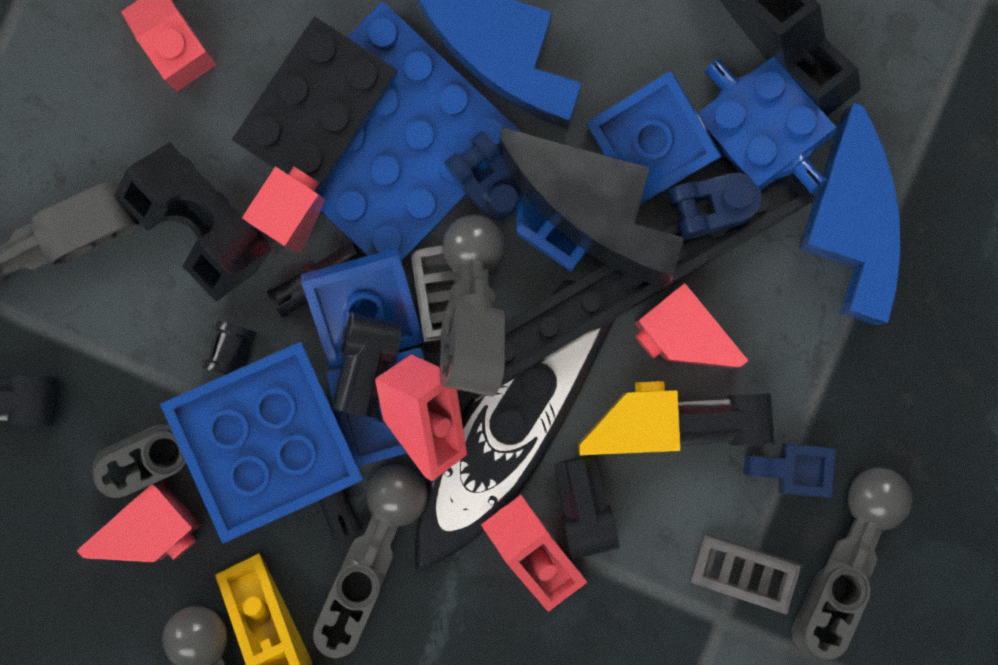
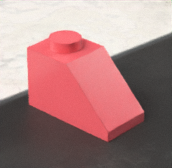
(168, 41)
(286, 208)
(686, 333)
(422, 415)
(145, 529)
(533, 553)

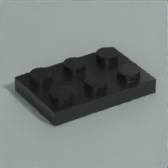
(315, 103)

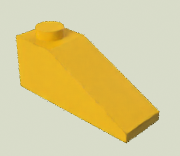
(260, 615)

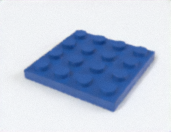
(394, 176)

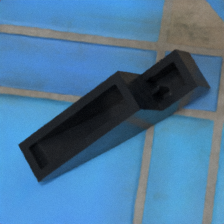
(796, 38)
(592, 204)

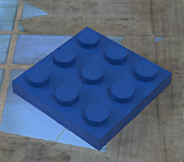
(261, 442)

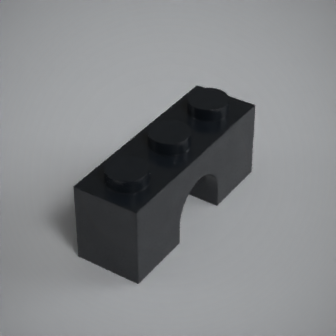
(171, 189)

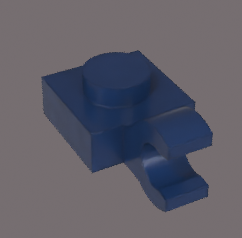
(800, 469)

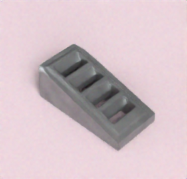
(426, 258)
(788, 586)

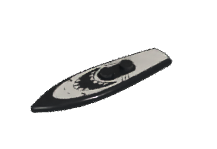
(504, 447)

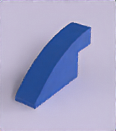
(502, 50)
(858, 218)

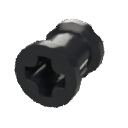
(228, 347)

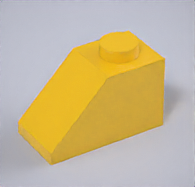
(636, 423)

